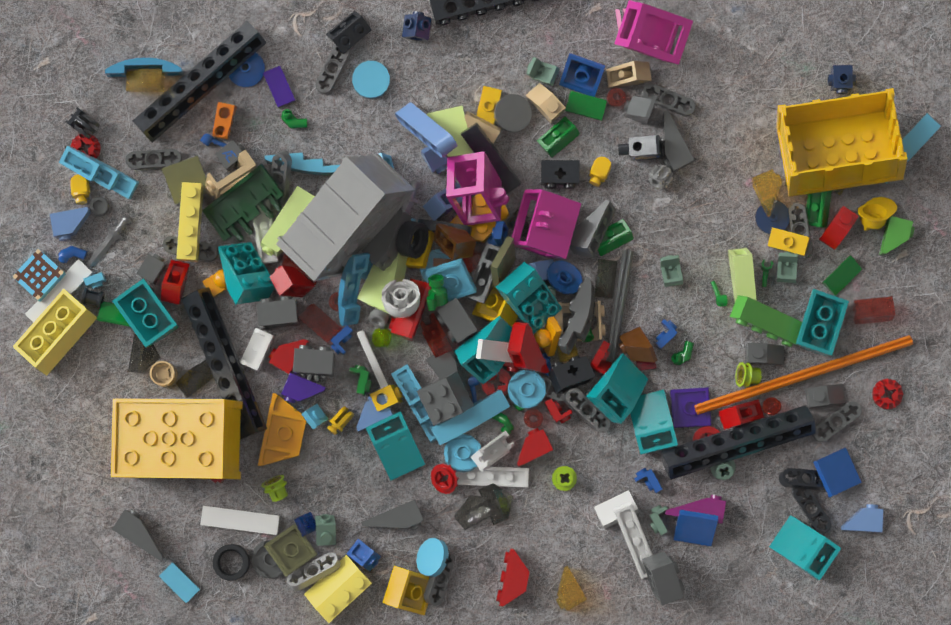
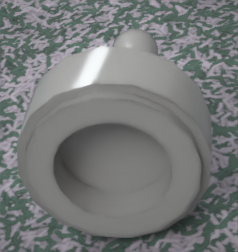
(378, 318)

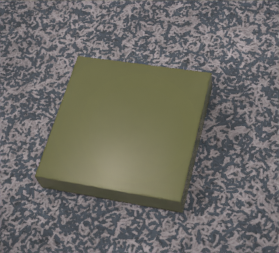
(184, 171)
(503, 261)
(290, 550)

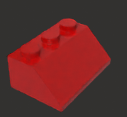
(407, 327)

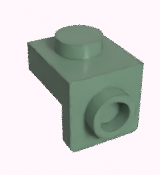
(542, 71)
(787, 267)
(671, 270)
(657, 524)
(325, 530)

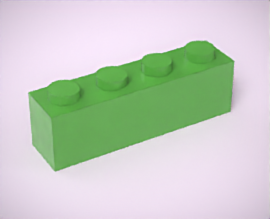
(766, 320)

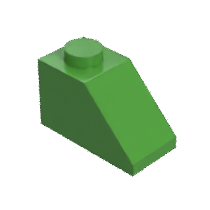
(896, 233)

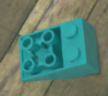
(245, 273)
(529, 296)
(481, 368)
(618, 390)
(653, 423)
(395, 446)
(805, 547)

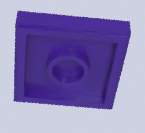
(683, 407)

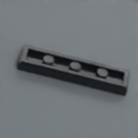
(480, 142)

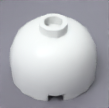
(401, 298)

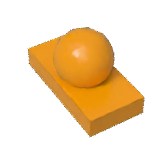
(216, 283)
(549, 337)

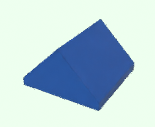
(582, 75)

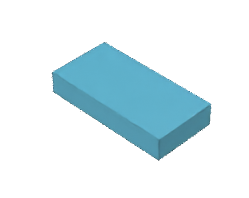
(179, 582)

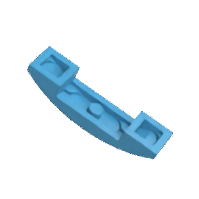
(120, 68)
(349, 288)

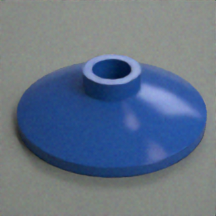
(252, 75)
(564, 277)

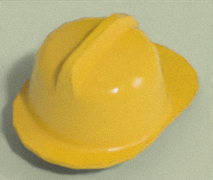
(876, 212)

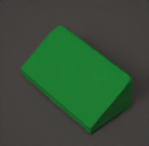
(586, 105)
(558, 137)
(818, 208)
(615, 236)
(842, 275)
(110, 314)

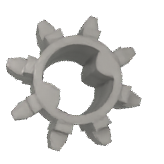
(660, 176)

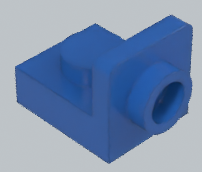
(499, 234)
(343, 336)
(663, 338)
(651, 482)
(364, 555)

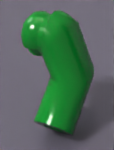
(291, 121)
(683, 356)
(504, 420)

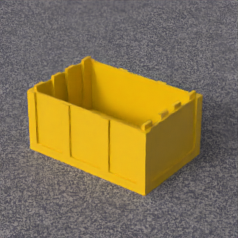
(840, 143)
(176, 438)

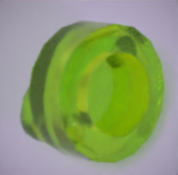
(381, 337)

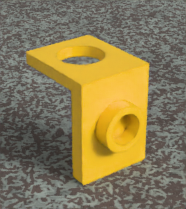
(393, 393)

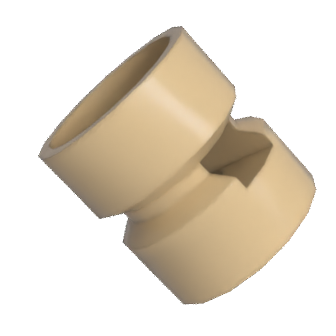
(163, 374)

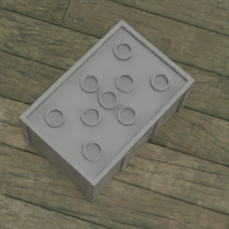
(345, 215)

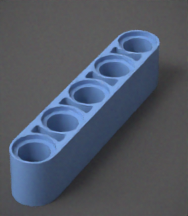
(426, 129)

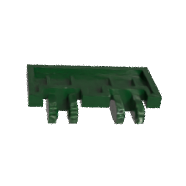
(241, 203)

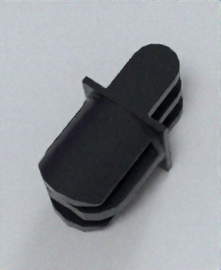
(80, 121)

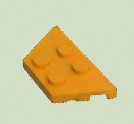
(482, 231)
(283, 432)

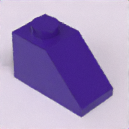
(300, 389)

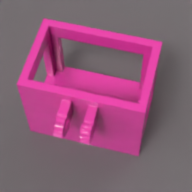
(653, 32)
(475, 177)
(550, 225)

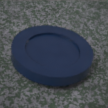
(778, 219)

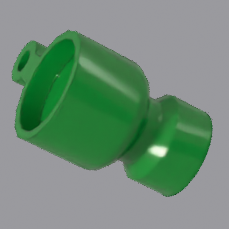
(437, 293)

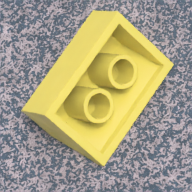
(338, 589)

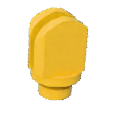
(599, 171)
(80, 189)
(340, 420)

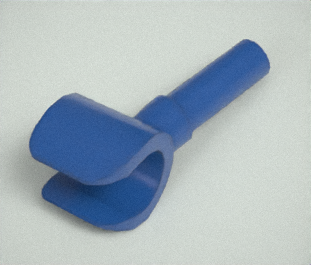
(207, 139)
(472, 381)

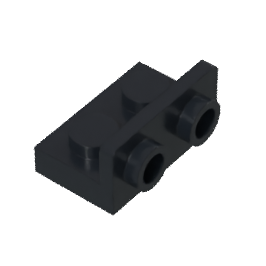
(349, 31)

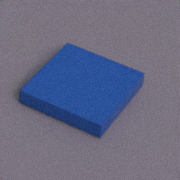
(837, 472)
(695, 527)

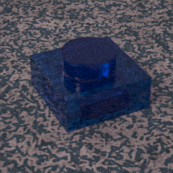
(306, 524)

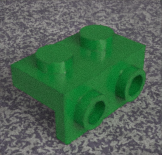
(364, 383)

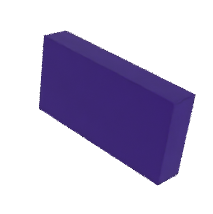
(279, 86)

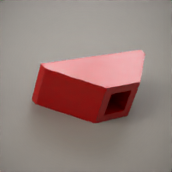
(525, 350)
(513, 579)

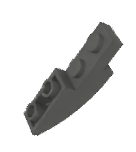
(582, 310)

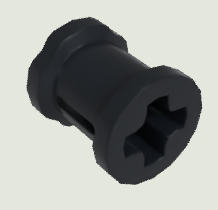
(92, 297)

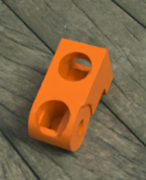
(223, 120)

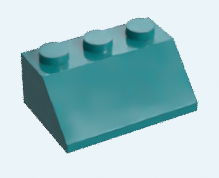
(145, 313)
(822, 323)

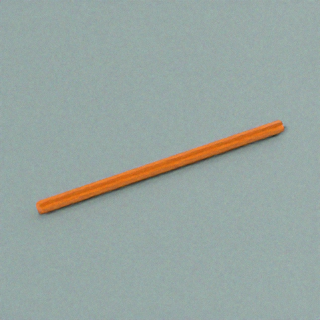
(803, 374)

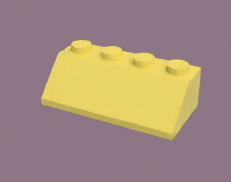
(55, 332)

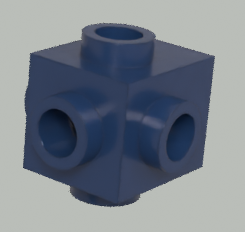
(416, 26)
(842, 72)

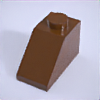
(454, 241)
(637, 346)

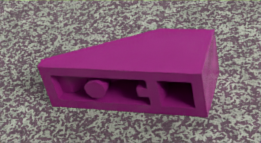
(712, 505)

